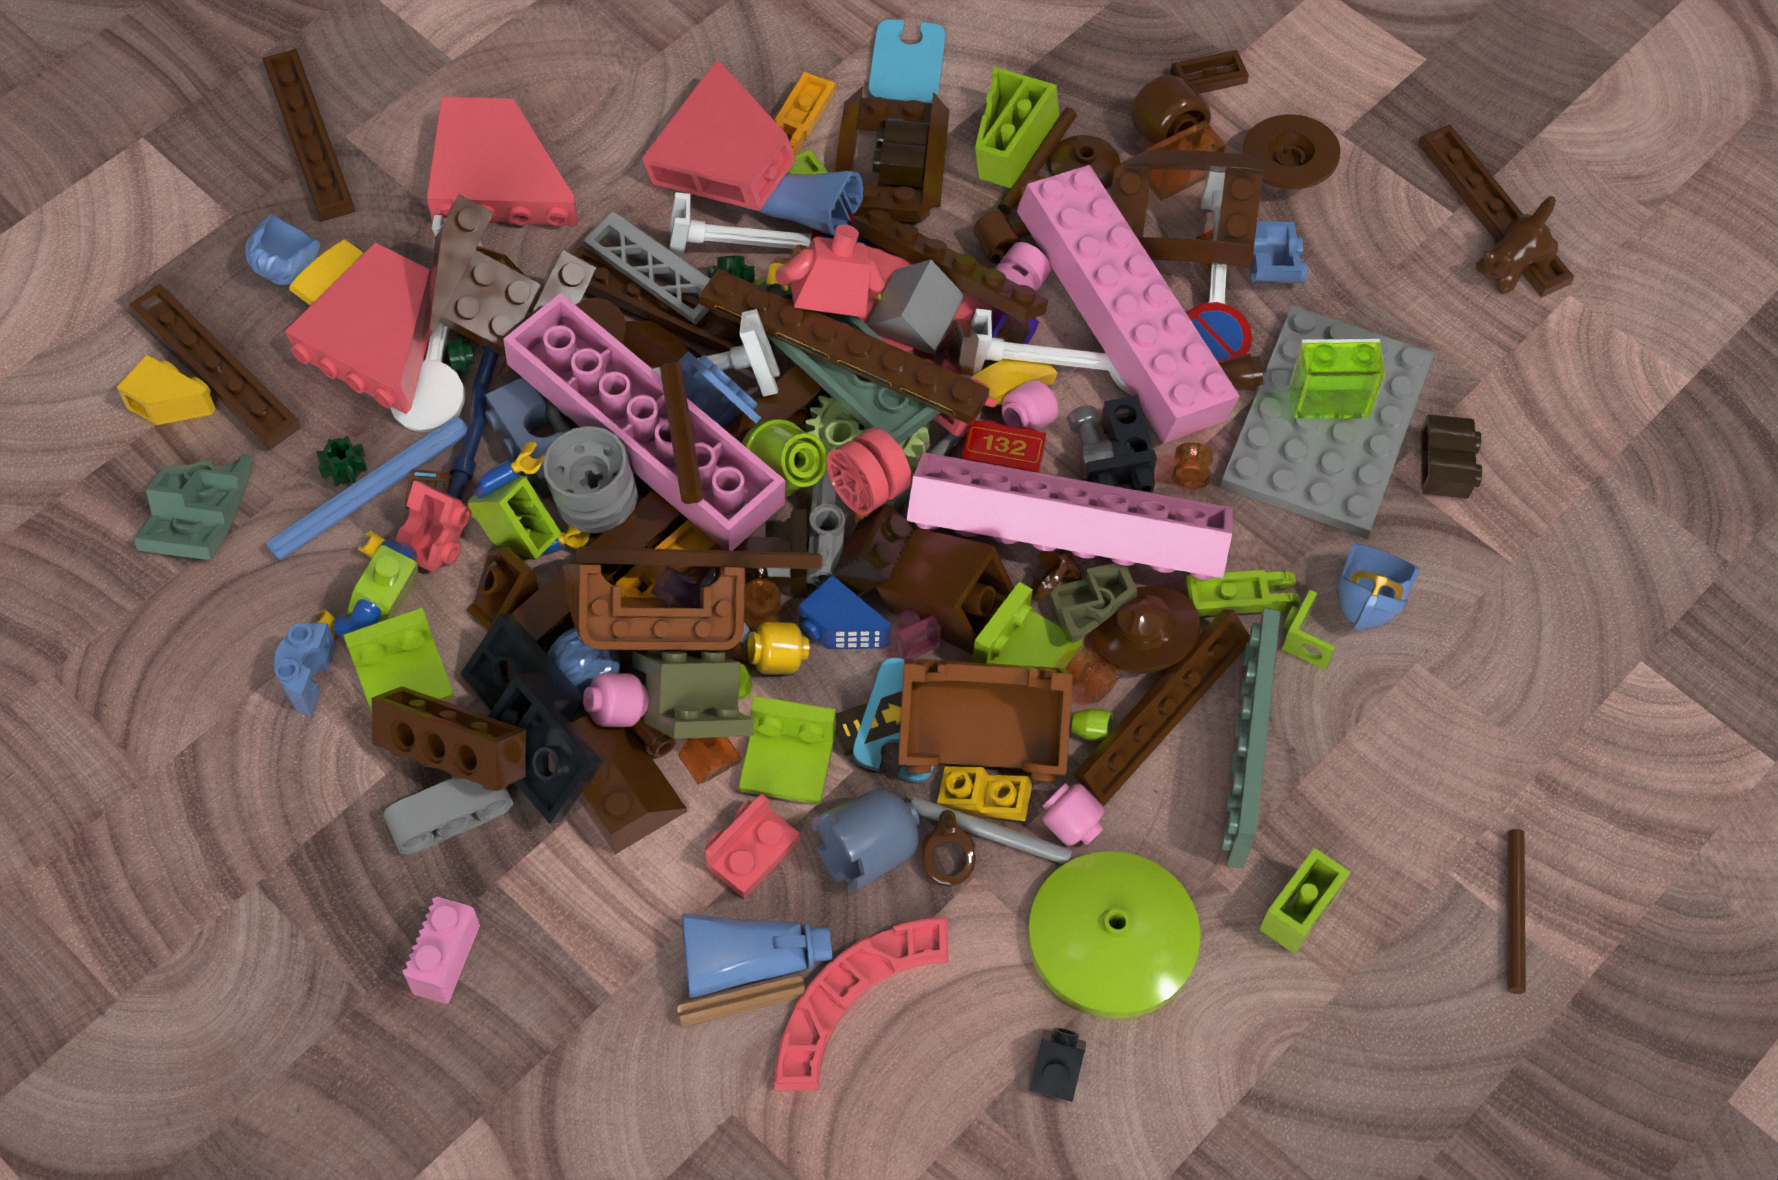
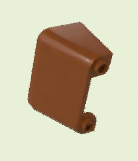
(636, 623)
(985, 716)

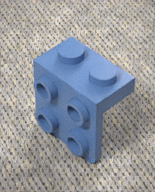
(715, 391)

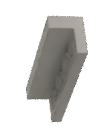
(656, 260)

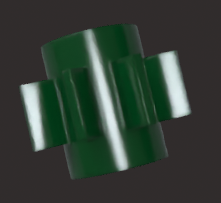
(734, 265)
(341, 461)

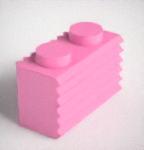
(441, 950)

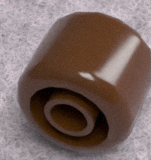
(1167, 108)

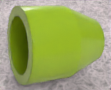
(1092, 724)

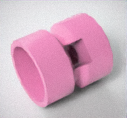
(1025, 265)

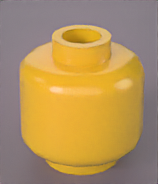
(777, 648)

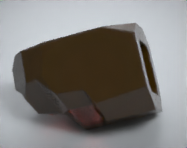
(779, 576)

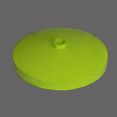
(1109, 968)

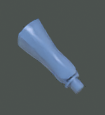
(816, 199)
(739, 951)

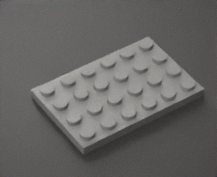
(1325, 465)

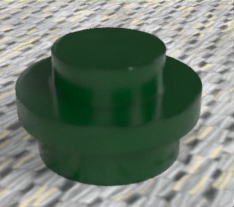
(460, 354)

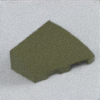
(1091, 601)

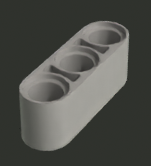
(443, 813)

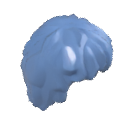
(280, 250)
(581, 662)

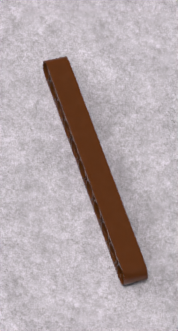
(654, 519)

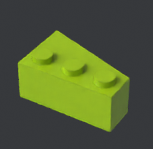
(1014, 125)

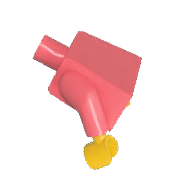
(831, 275)

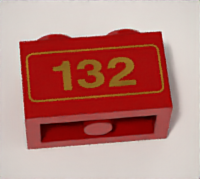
(1005, 446)

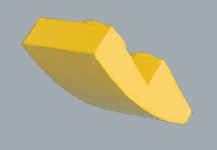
(324, 271)
(1009, 374)
(985, 795)

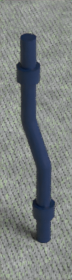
(464, 464)

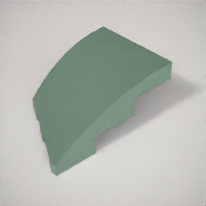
(193, 508)

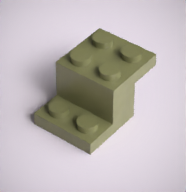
(692, 693)

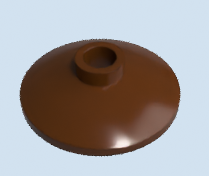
(1084, 151)

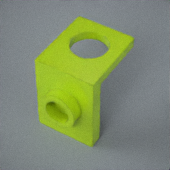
(1296, 638)

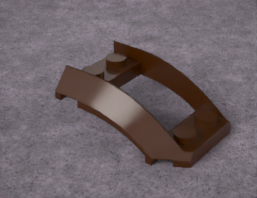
(869, 114)
(1237, 212)

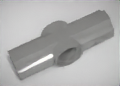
(826, 511)

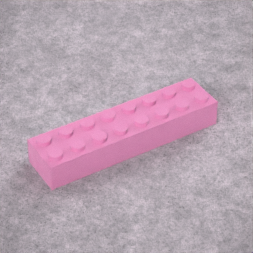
(1127, 304)
(613, 389)
(1071, 516)

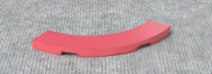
(841, 984)

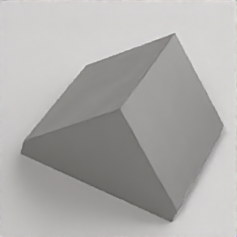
(917, 307)

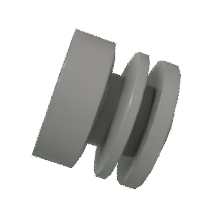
(590, 479)

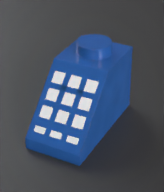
(842, 619)

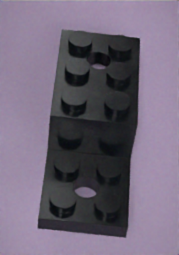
(542, 704)

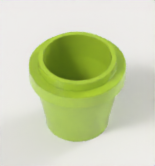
(789, 452)

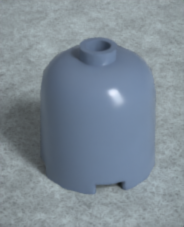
(867, 837)

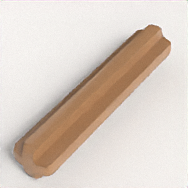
(740, 999)

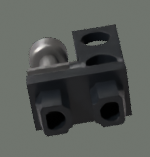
(1127, 453)

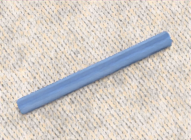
(367, 488)

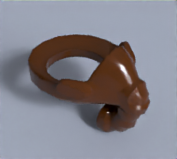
(1053, 569)
(948, 831)

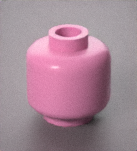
(1030, 406)
(616, 700)
(1073, 814)

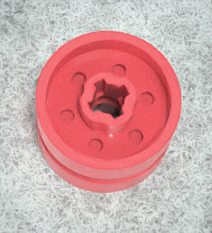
(868, 471)

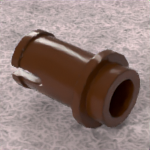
(655, 741)

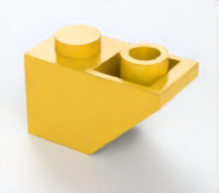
(164, 394)

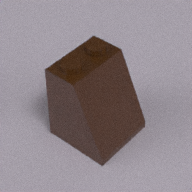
(950, 579)

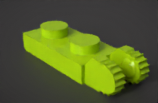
(1242, 592)

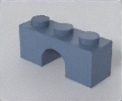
(517, 413)

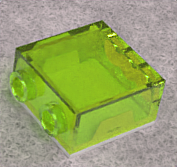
(1336, 378)

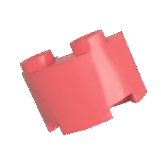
(433, 525)

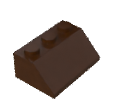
(629, 790)

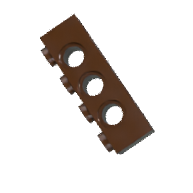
(449, 738)

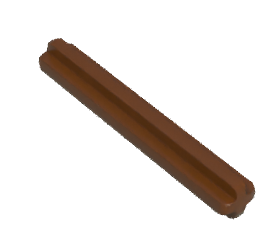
(681, 433)

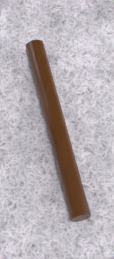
(1038, 159)
(1516, 912)

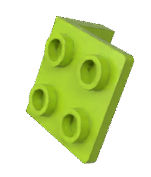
(1022, 636)
(398, 655)
(788, 750)

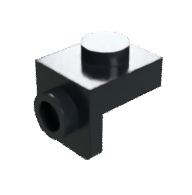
(1058, 1064)

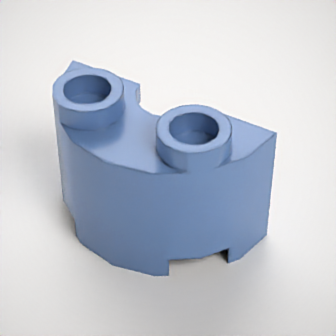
(1277, 254)
(299, 658)

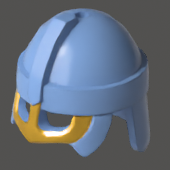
(1374, 586)

